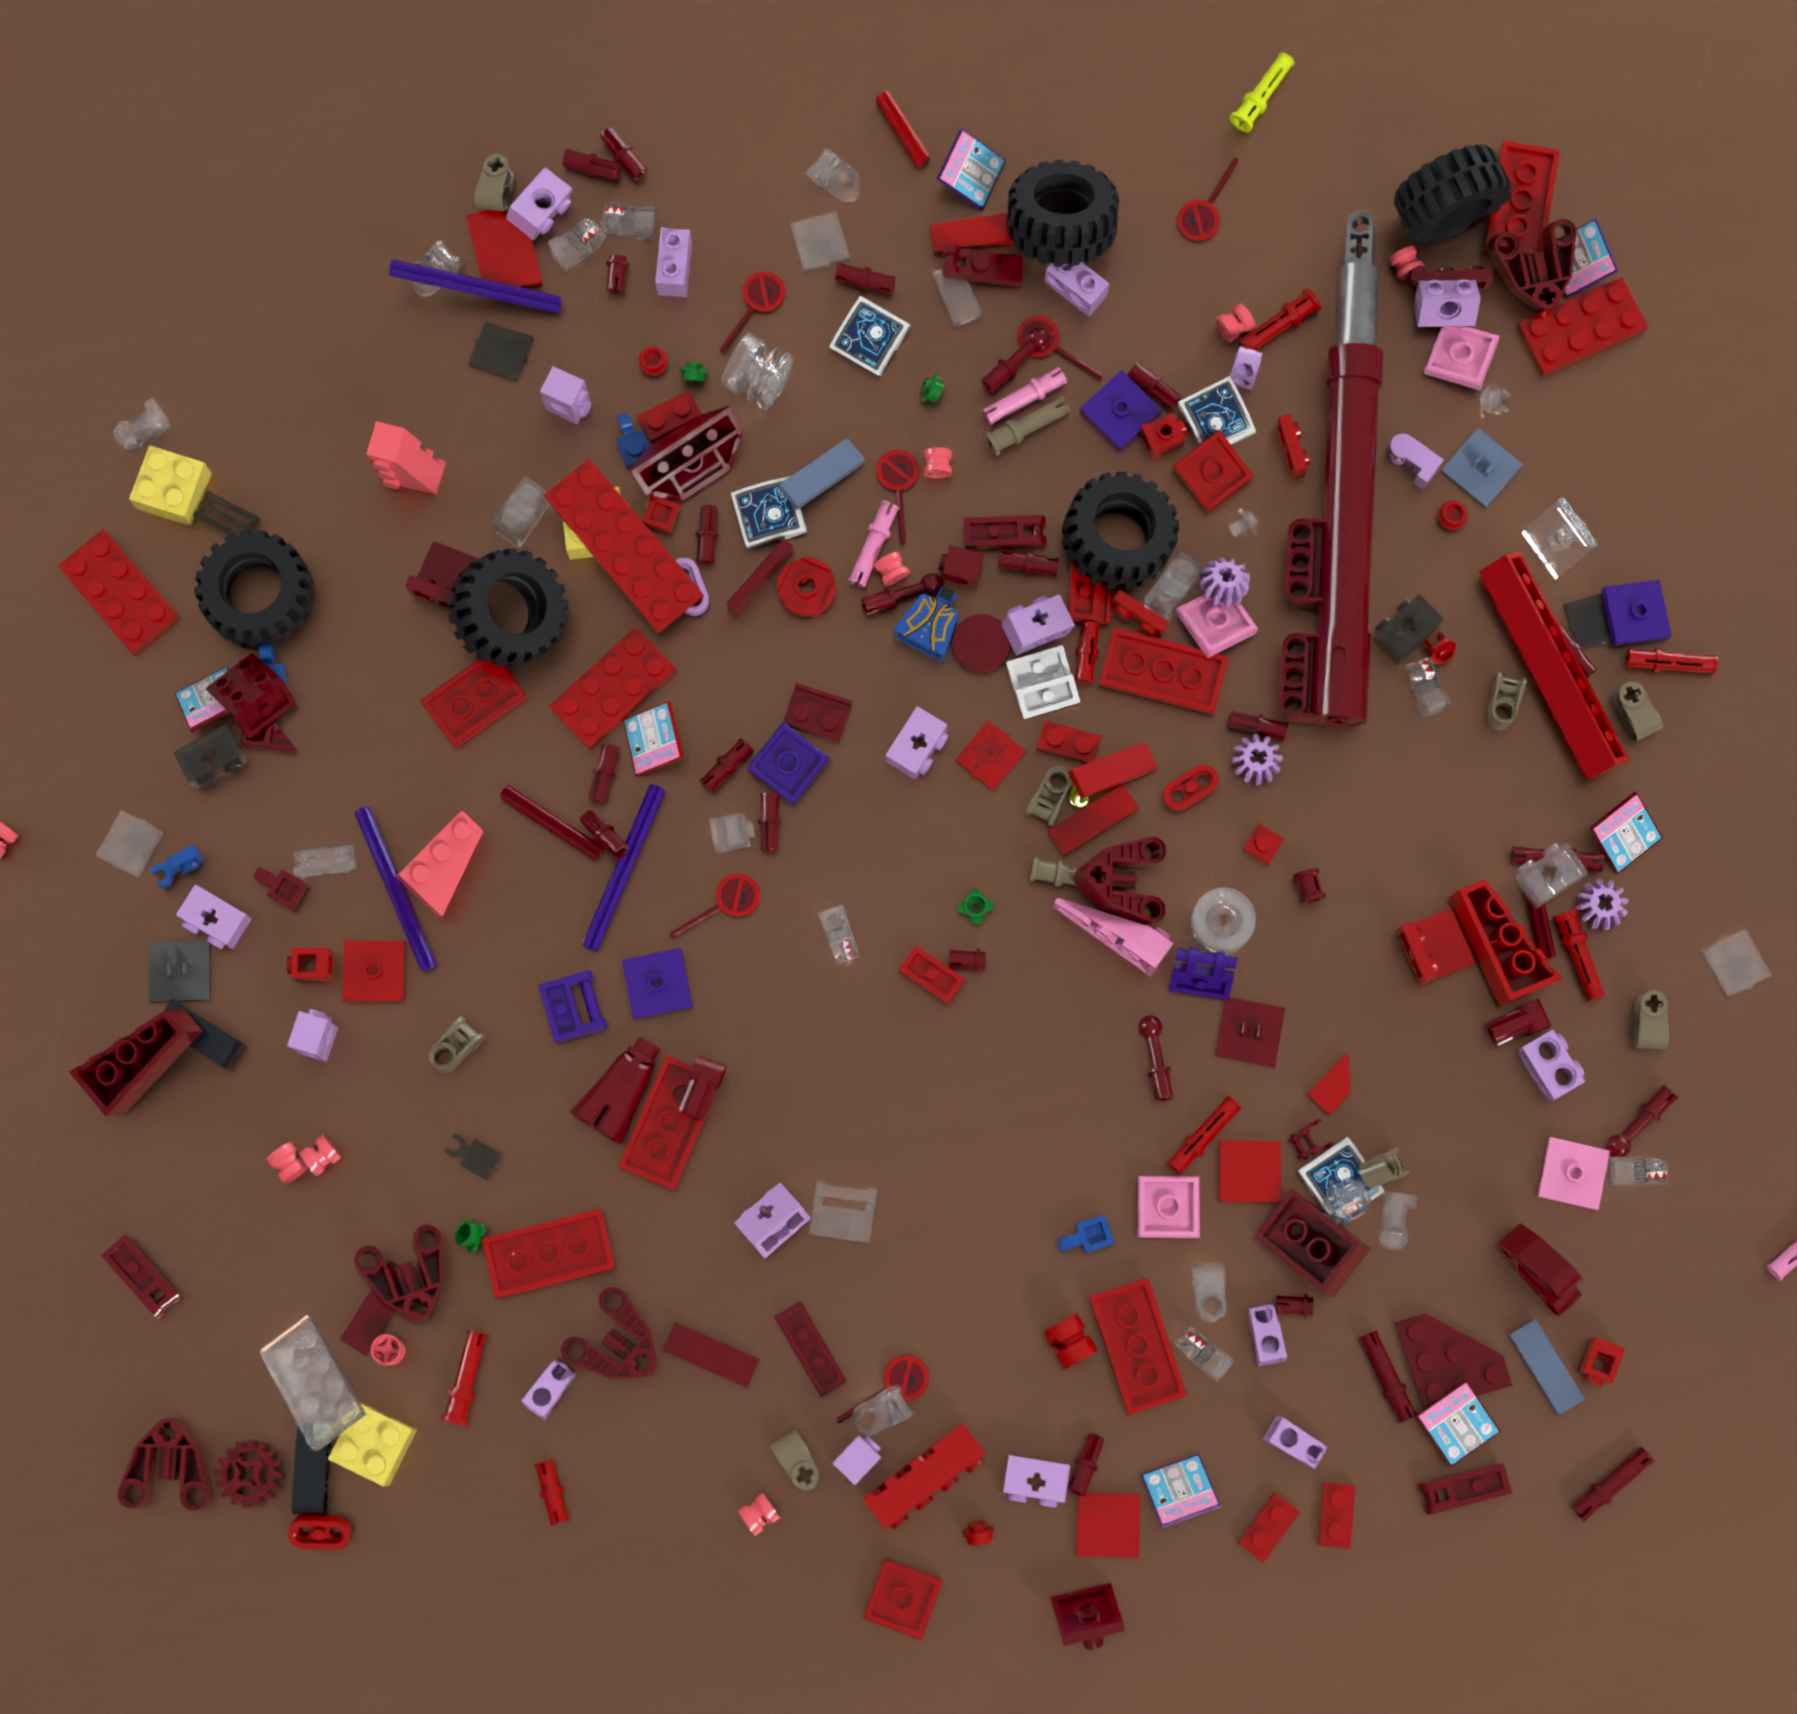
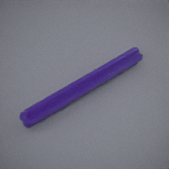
(474, 286)
(623, 868)
(395, 889)

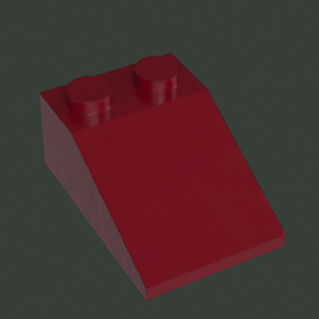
(1312, 1243)

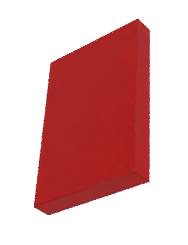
(503, 250)
(473, 700)

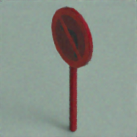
(1199, 218)
(762, 293)
(1052, 329)
(898, 472)
(735, 896)
(902, 1370)

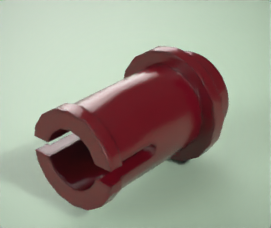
(616, 272)
(967, 959)
(1297, 1305)

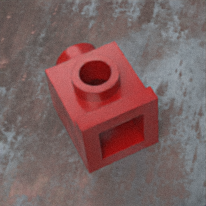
(1159, 444)
(302, 956)
(1609, 1354)

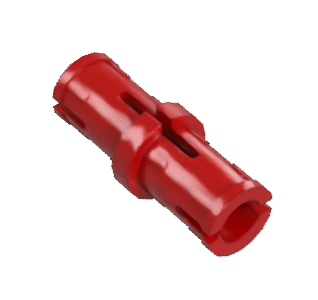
(1087, 652)
(551, 1492)

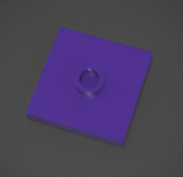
(1120, 410)
(1636, 612)
(788, 763)
(657, 983)

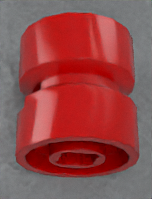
(1070, 1341)

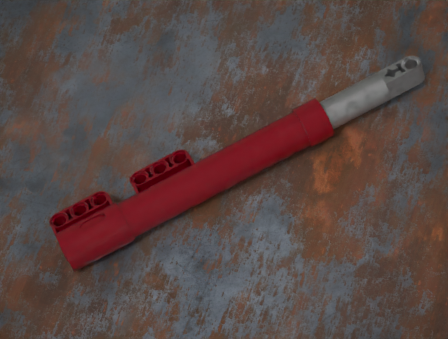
(1341, 542)

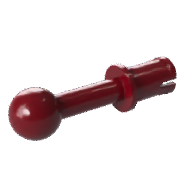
(1037, 339)
(929, 585)
(1150, 1028)
(1621, 1144)

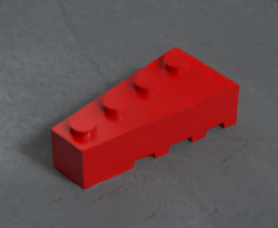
(1501, 944)
(923, 1476)

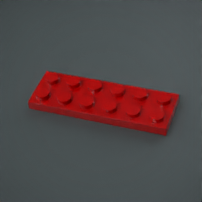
(623, 545)

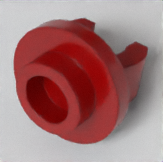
(1442, 651)

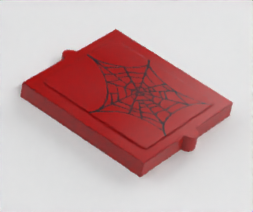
(990, 755)

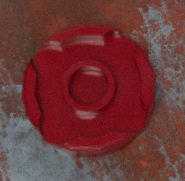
(980, 643)

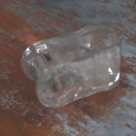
(831, 172)
(439, 258)
(1209, 1284)
(883, 1409)

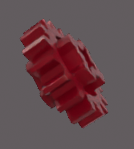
(257, 1484)

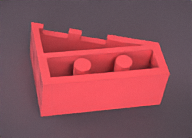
(401, 461)
(441, 863)

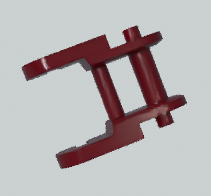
(1304, 1132)

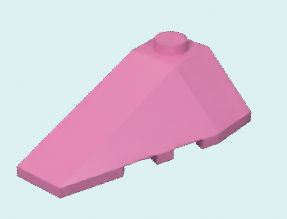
(1130, 939)

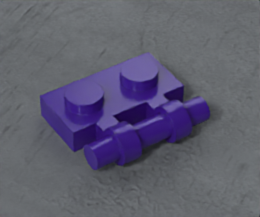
(1203, 980)

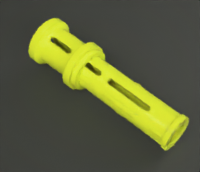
(1255, 102)

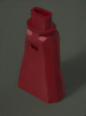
(615, 1096)

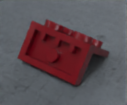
(438, 574)
(251, 694)

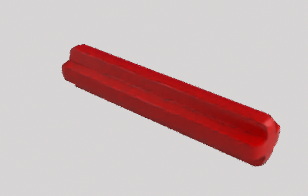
(902, 128)

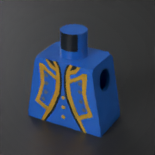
(930, 624)

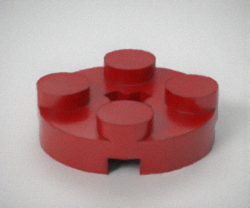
(799, 572)

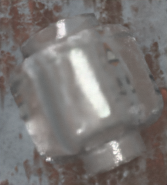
(1347, 1199)

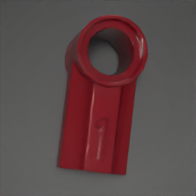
(1523, 1021)
(704, 1080)

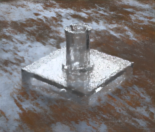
(1559, 538)

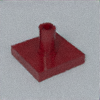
(1088, 1615)

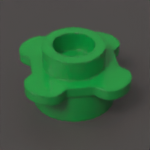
(693, 372)
(931, 388)
(975, 914)
(469, 1234)

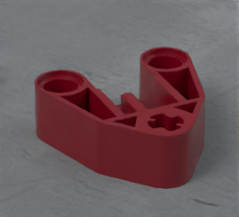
(1559, 262)
(1120, 903)
(1542, 1268)
(382, 1286)
(631, 1321)
(142, 1466)

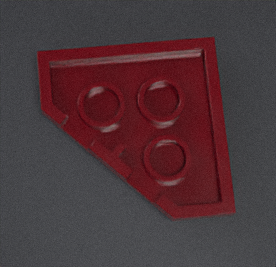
(1445, 1358)

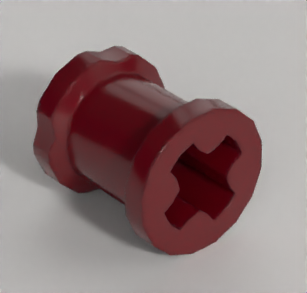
(1309, 886)

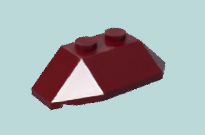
(689, 456)

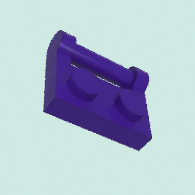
(562, 1008)

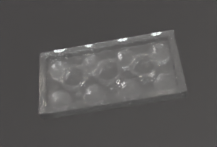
(312, 1383)

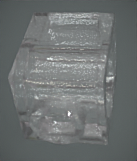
(731, 832)

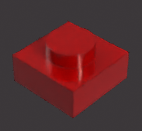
(661, 514)
(1263, 844)

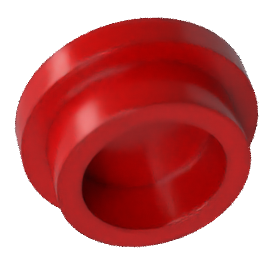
(652, 361)
(1452, 515)
(978, 1533)

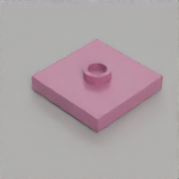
(1462, 355)
(1215, 626)
(1573, 1173)
(1168, 1207)

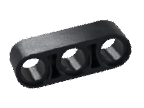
(212, 1041)
(310, 1478)

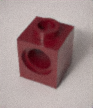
(961, 566)

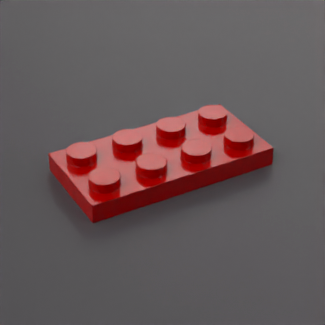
(1528, 208)
(1582, 326)
(118, 591)
(1163, 671)
(612, 688)
(663, 1133)
(548, 1253)
(1138, 1346)

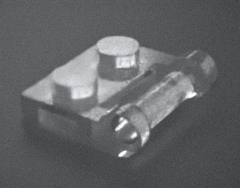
(842, 1222)

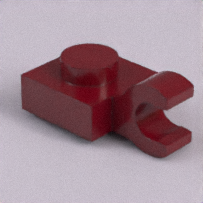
(283, 888)

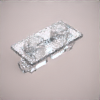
(324, 860)

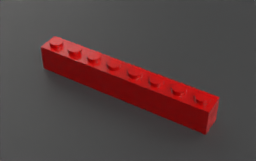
(1553, 665)

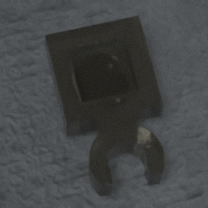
(477, 1159)

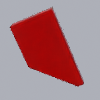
(1332, 1087)

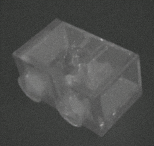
(521, 512)
(1173, 586)
(1568, 872)

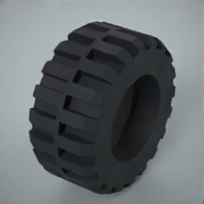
(1452, 193)
(1056, 236)
(1132, 498)
(232, 559)
(542, 600)

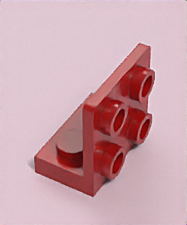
(1435, 946)

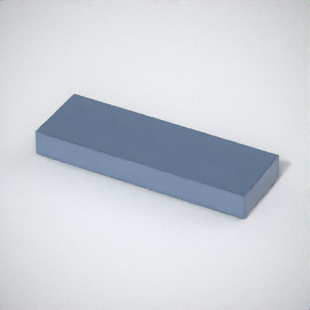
(821, 474)
(1546, 1367)

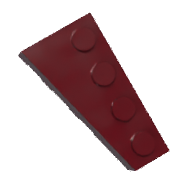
(134, 1063)

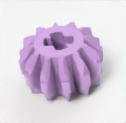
(1224, 581)
(1257, 749)
(1593, 896)

